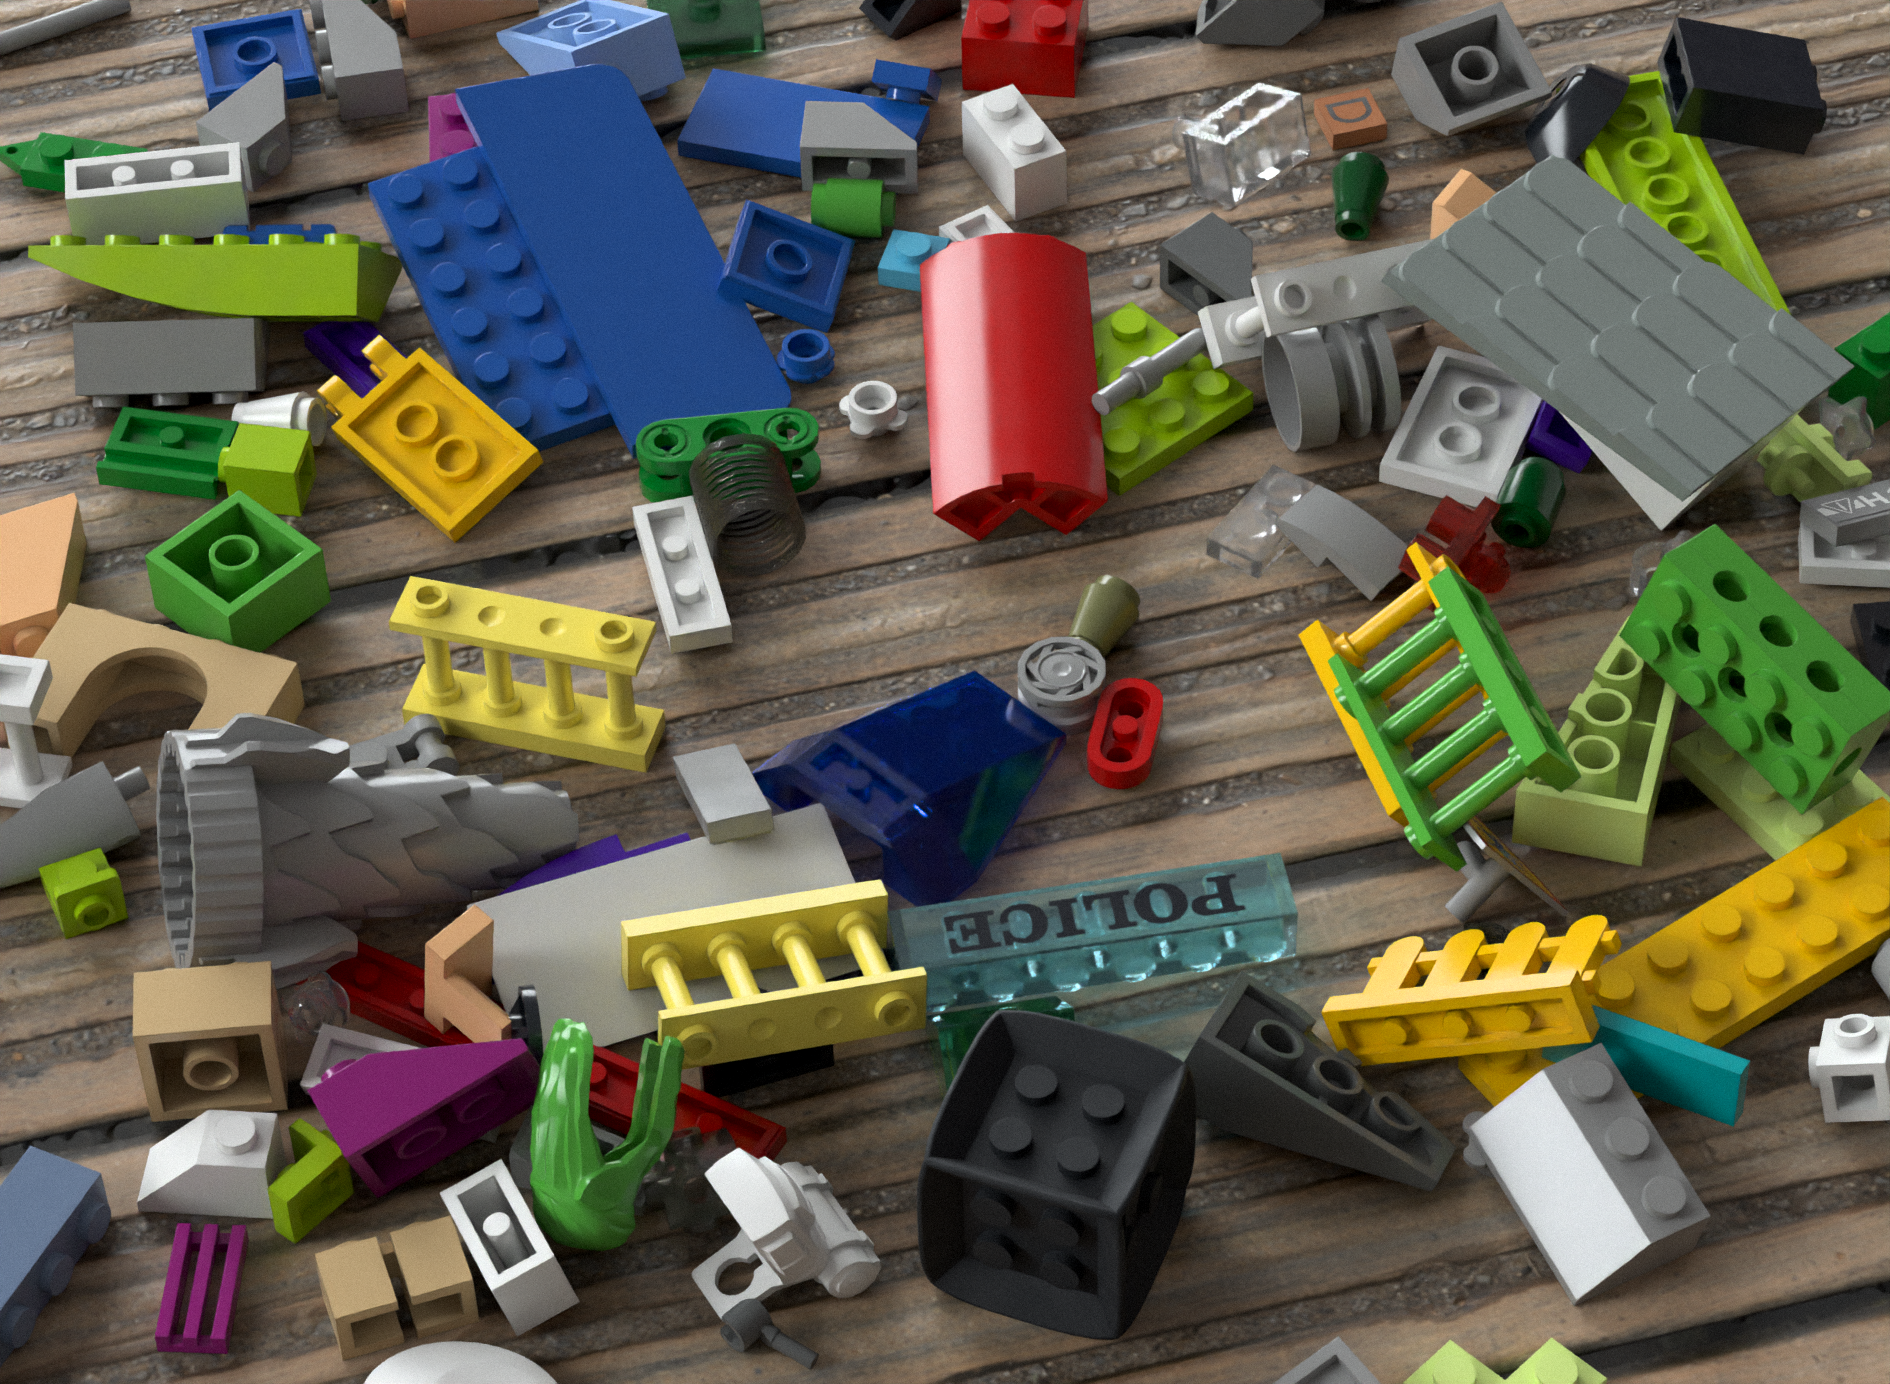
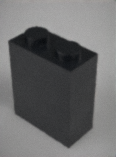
(1741, 86)

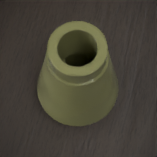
(1105, 612)

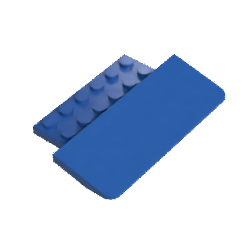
(574, 266)

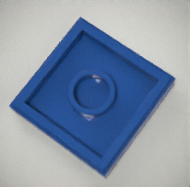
(242, 48)
(786, 266)

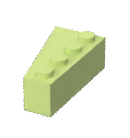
(1620, 746)

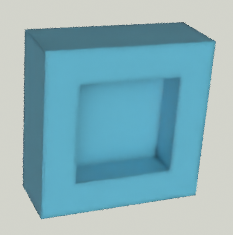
(903, 257)

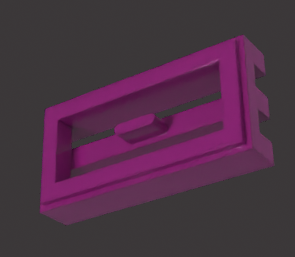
(207, 1244)

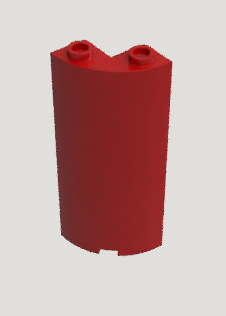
(1011, 383)

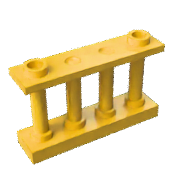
(1324, 643)

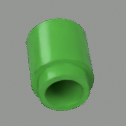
(853, 207)

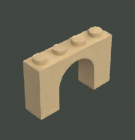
(109, 657)

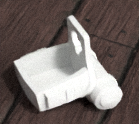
(791, 1227)

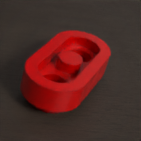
(1119, 745)

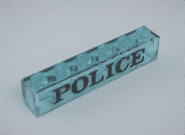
(1098, 932)

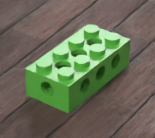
(1758, 668)

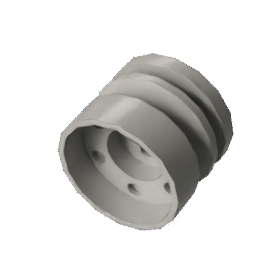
(1330, 381)

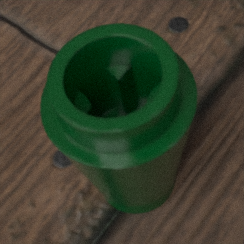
(1357, 193)

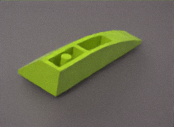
(237, 279)

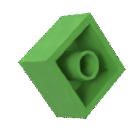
(238, 575)

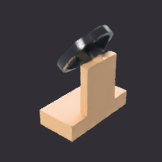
(461, 982)

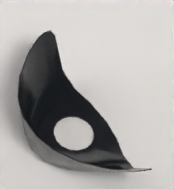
(1576, 112)

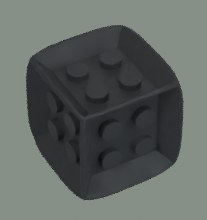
(1056, 1173)

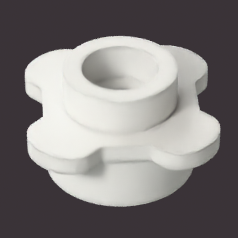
(872, 410)

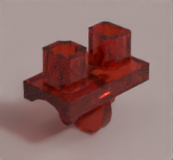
(1465, 534)

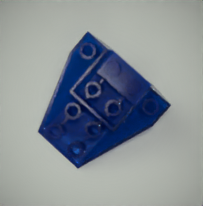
(924, 780)

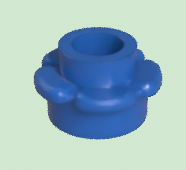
(806, 356)

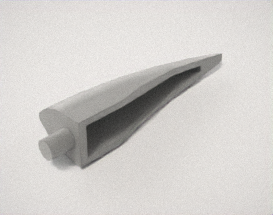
(70, 820)

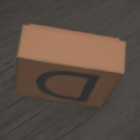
(1350, 119)

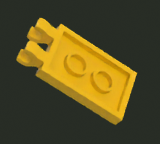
(430, 438)

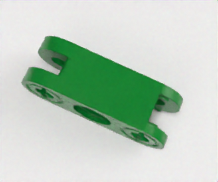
(693, 434)

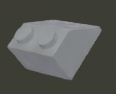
(1467, 71)

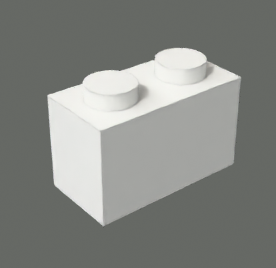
(1014, 152)
(509, 1247)

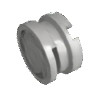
(1063, 682)

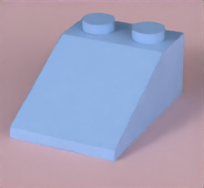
(600, 33)

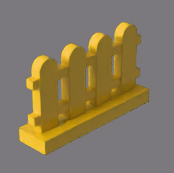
(1472, 1016)

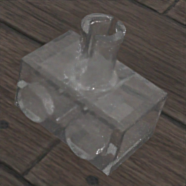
(1244, 143)

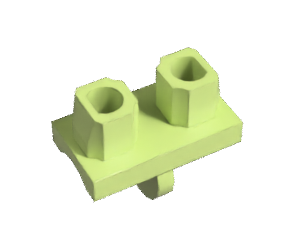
(1807, 465)

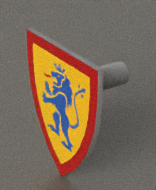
(1488, 875)

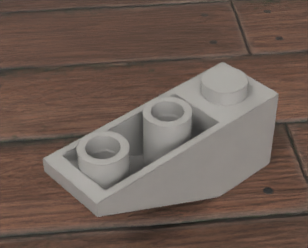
(363, 57)

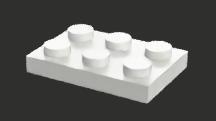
(1461, 430)

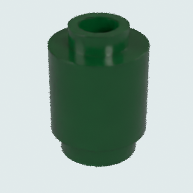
(1529, 503)

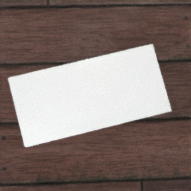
(569, 928)

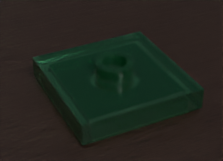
(714, 26)

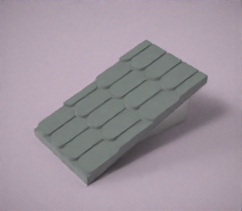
(1622, 332)

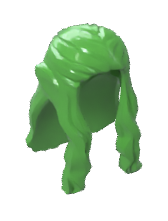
(575, 1190)

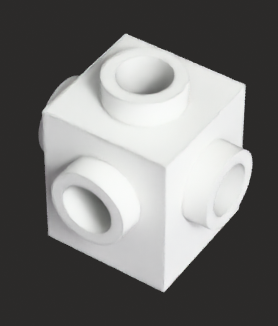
(1853, 1068)

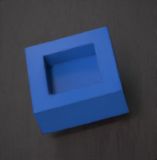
(906, 81)

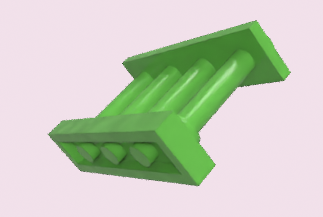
(1510, 708)

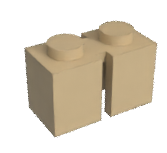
(431, 1275)

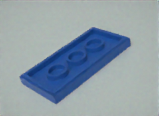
(760, 120)

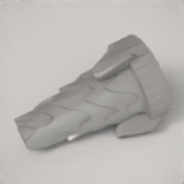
(289, 844)

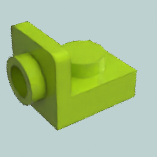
(84, 892)
(312, 1185)

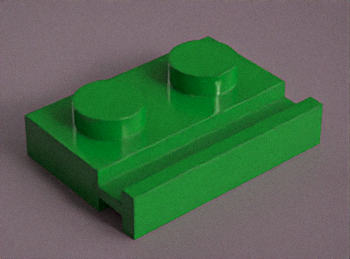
(165, 452)

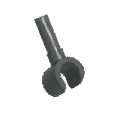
(750, 1322)

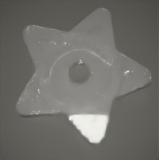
(1857, 425)

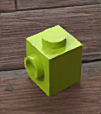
(270, 467)

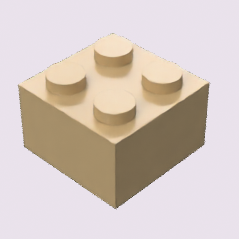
(210, 1040)

